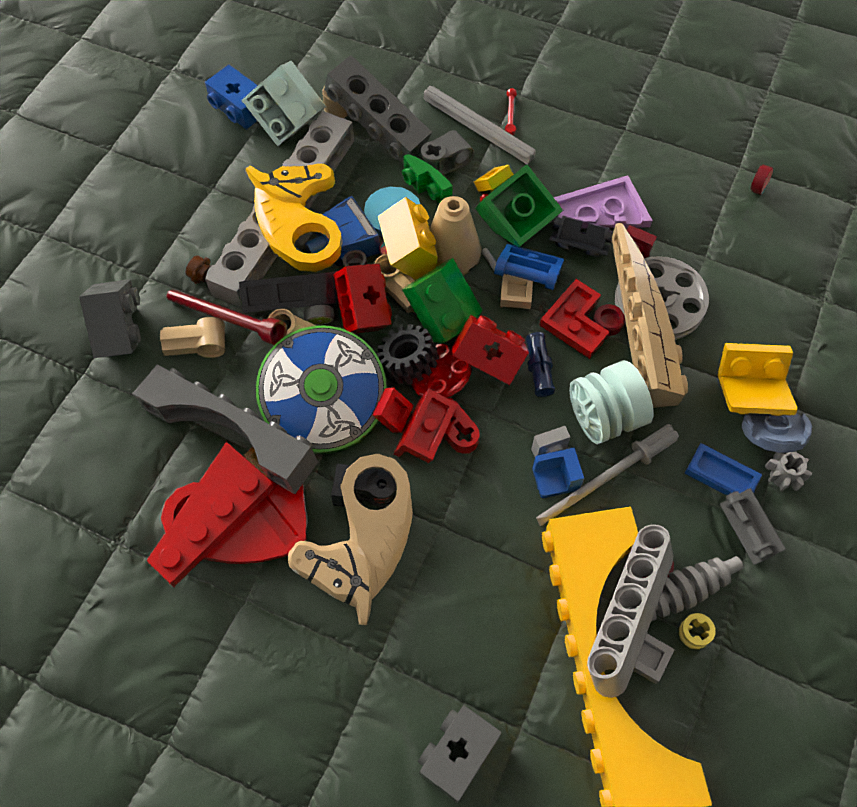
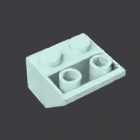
(283, 102)

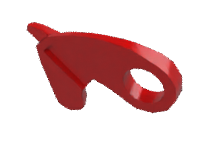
(262, 535)

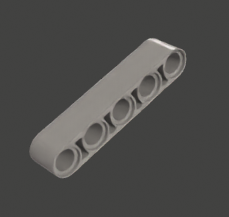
(631, 622)

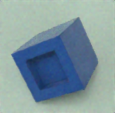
(557, 473)

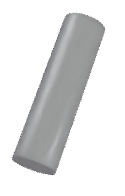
(490, 259)

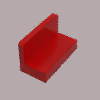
(426, 426)

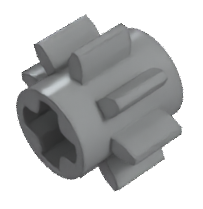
(788, 470)

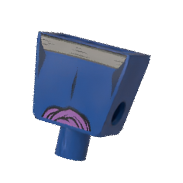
(355, 231)

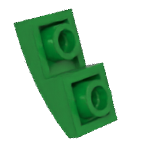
(426, 177)

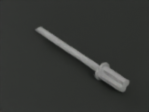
(642, 451)

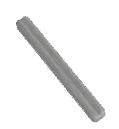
(479, 124)

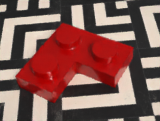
(569, 321)

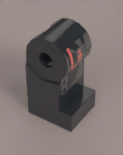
(371, 486)

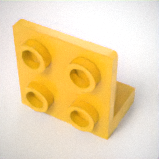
(756, 379)

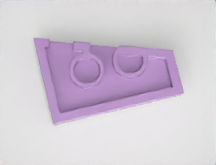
(606, 205)

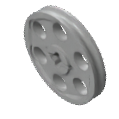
(677, 295)

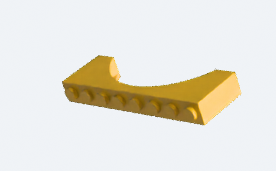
(631, 763)

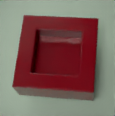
(643, 240)

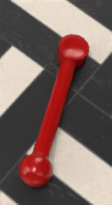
(510, 128)

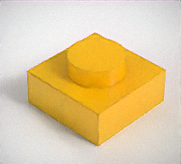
(493, 178)

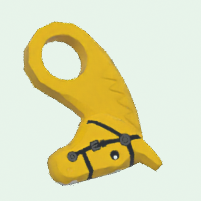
(283, 217)

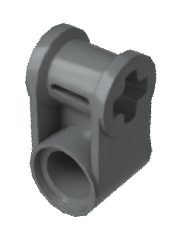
(447, 152)

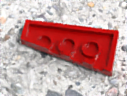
(212, 511)

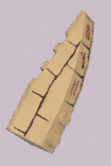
(648, 324)

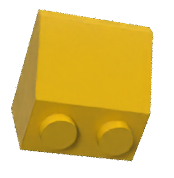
(408, 238)

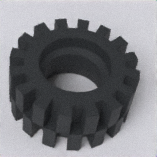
(413, 365)

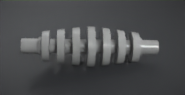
(694, 584)

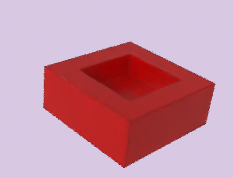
(393, 410)

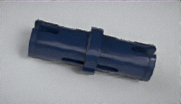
(540, 364)

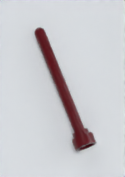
(270, 329)

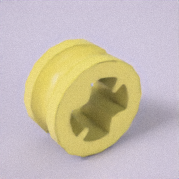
(697, 620)

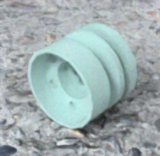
(611, 402)

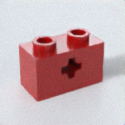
(362, 298)
(498, 363)

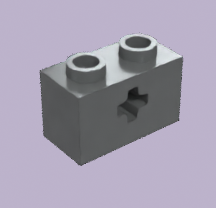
(479, 739)

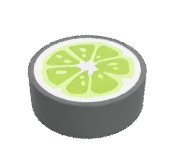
(319, 314)

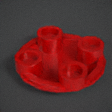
(448, 376)

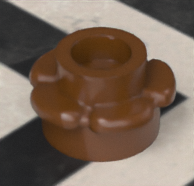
(197, 269)

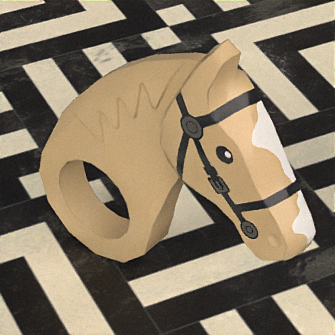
(363, 564)

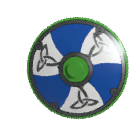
(321, 387)

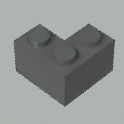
(108, 317)

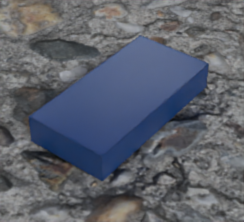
(721, 471)

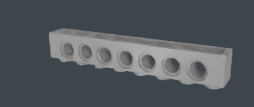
(248, 253)

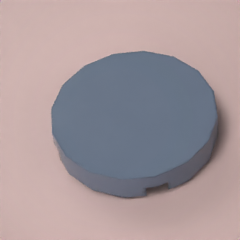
(777, 433)

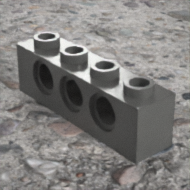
(373, 96)

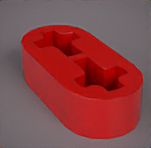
(466, 426)

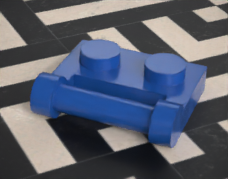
(529, 265)

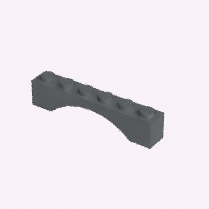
(175, 399)

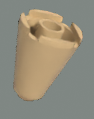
(456, 234)

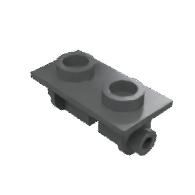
(752, 526)

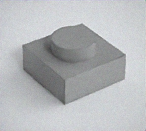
(551, 441)
(653, 659)

